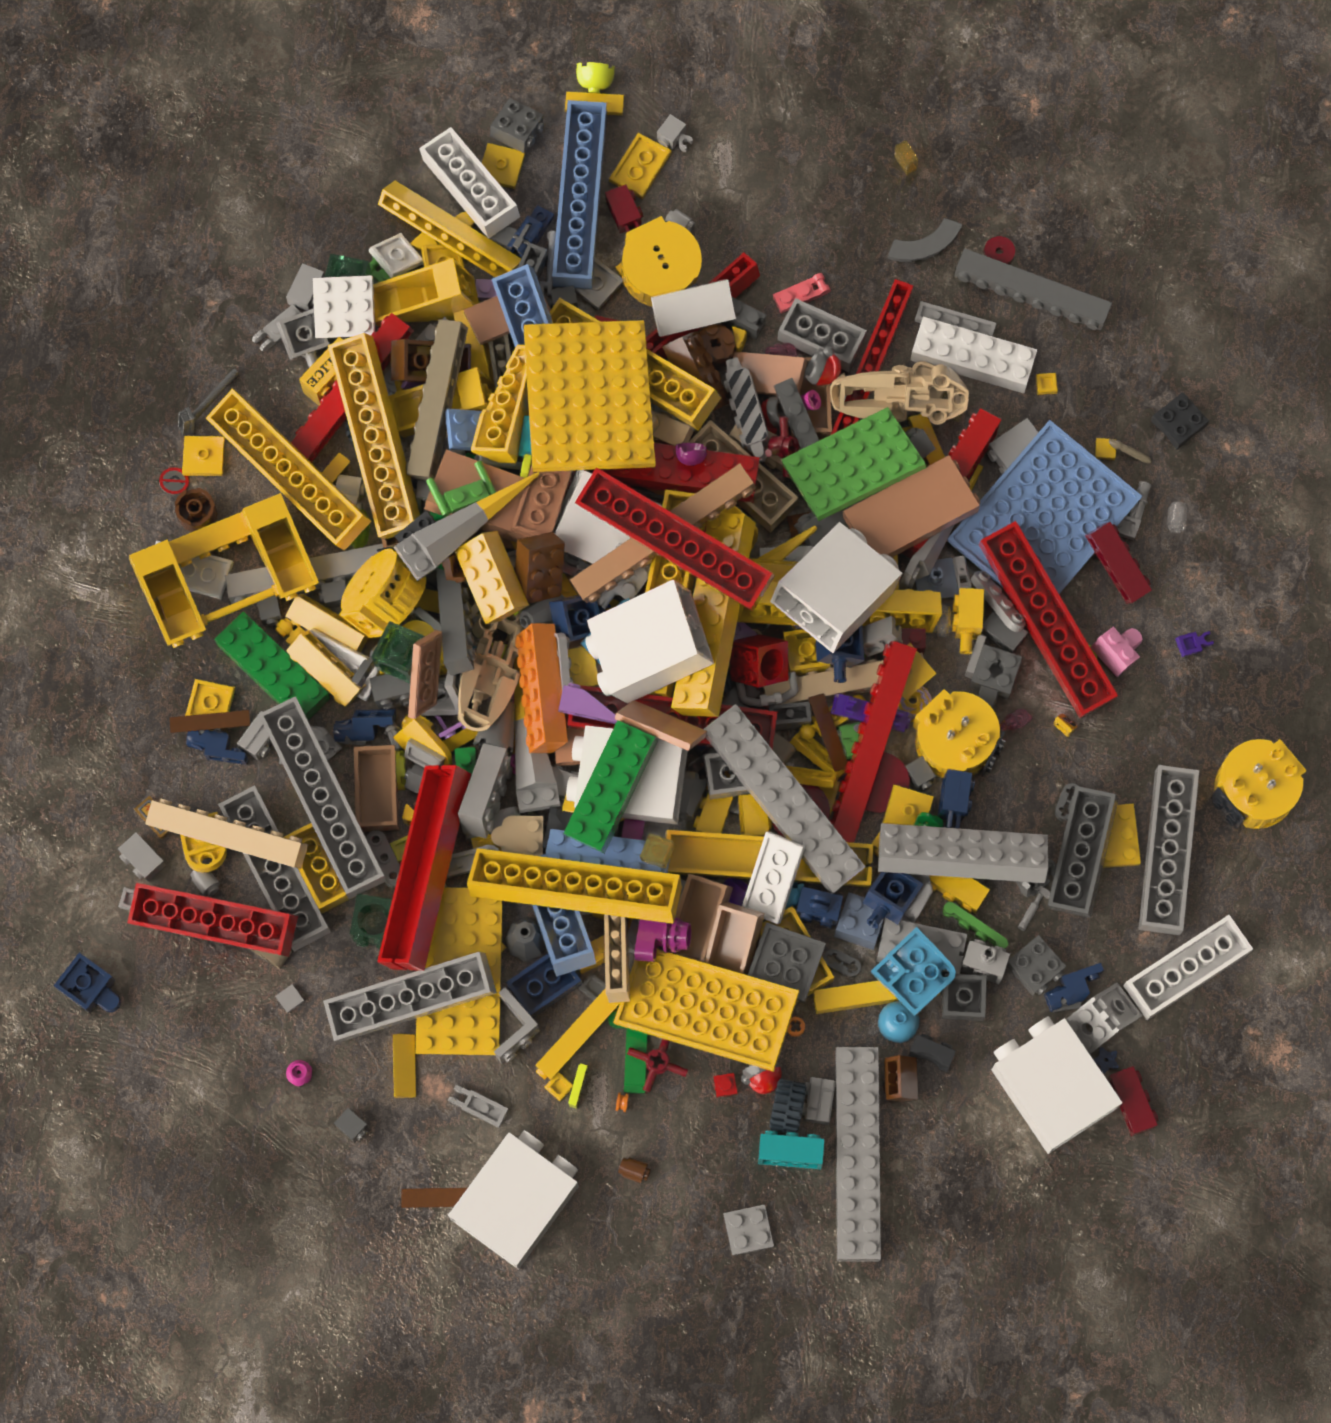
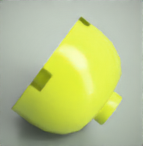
(595, 76)

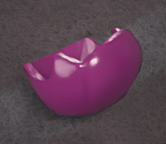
(691, 453)

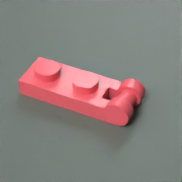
(801, 291)

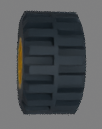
(787, 1106)

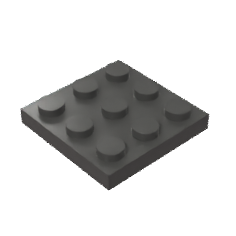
(787, 959)

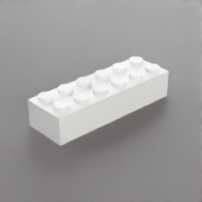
(469, 182)
(974, 354)
(1188, 967)

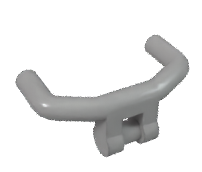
(765, 700)

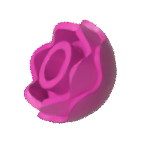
(299, 1079)

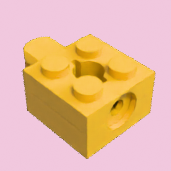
(802, 653)

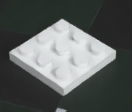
(343, 306)

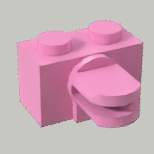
(1118, 649)

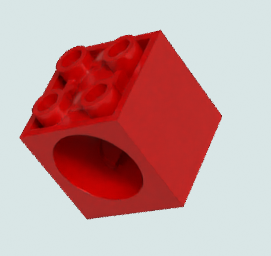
(759, 660)

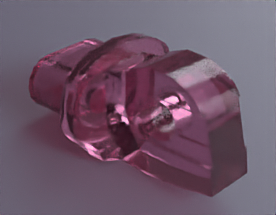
(779, 349)
(1013, 722)

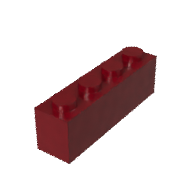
(1118, 562)

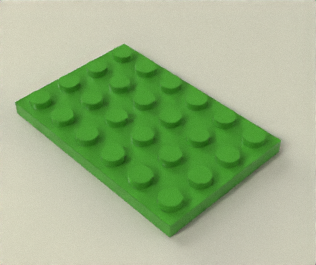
(853, 464)

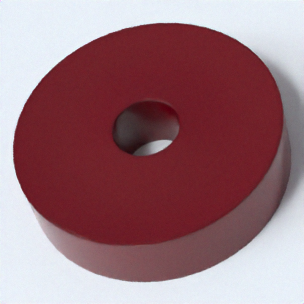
(1003, 244)

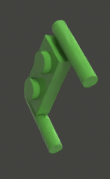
(465, 495)

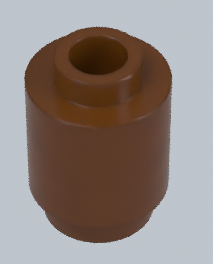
(634, 1170)

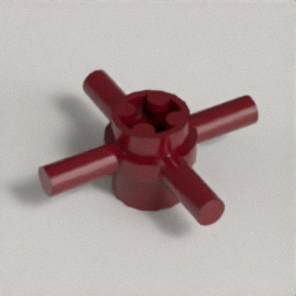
(782, 445)
(654, 1071)

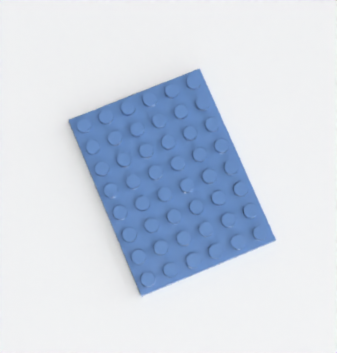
(1056, 499)

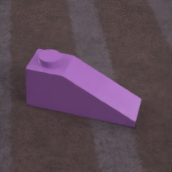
(582, 704)

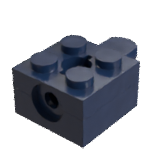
(954, 797)
(819, 907)
(88, 985)

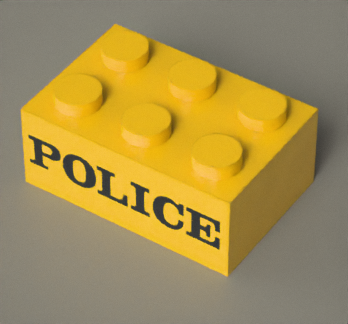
(319, 377)

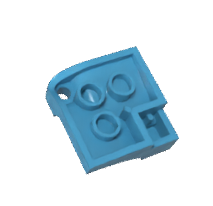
(914, 971)

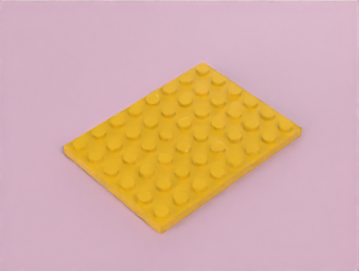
(588, 396)

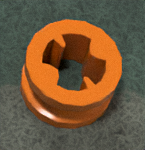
(802, 1027)
(622, 1102)

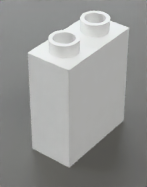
(583, 532)
(836, 586)
(648, 642)
(659, 788)
(1054, 1083)
(515, 1198)

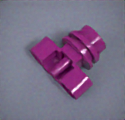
(661, 934)

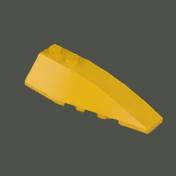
(502, 421)

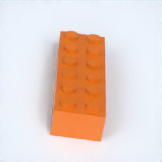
(541, 688)

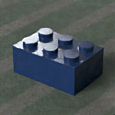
(539, 988)

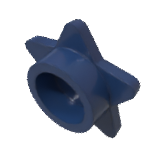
(1104, 1066)

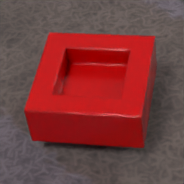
(725, 1085)

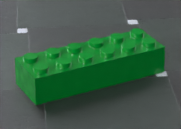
(270, 665)
(611, 786)

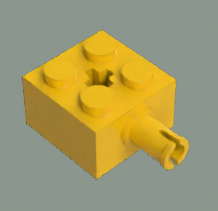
(968, 618)

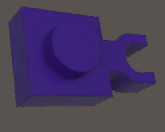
(1191, 643)

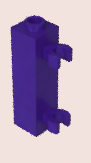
(854, 709)

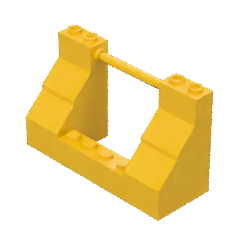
(431, 295)
(275, 539)

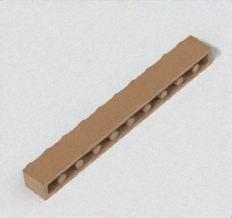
(631, 554)

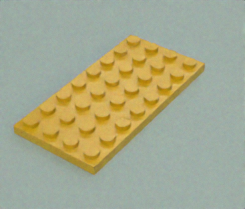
(463, 928)
(709, 1009)

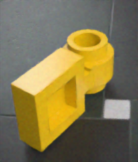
(285, 628)

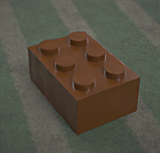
(540, 566)

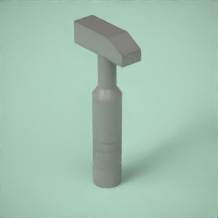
(1033, 907)

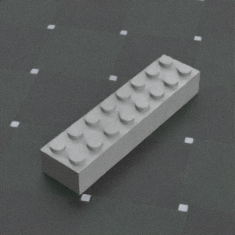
(1168, 850)
(963, 853)
(279, 882)
(409, 996)

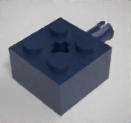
(571, 616)
(847, 655)
(891, 897)

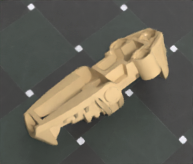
(902, 393)
(491, 674)

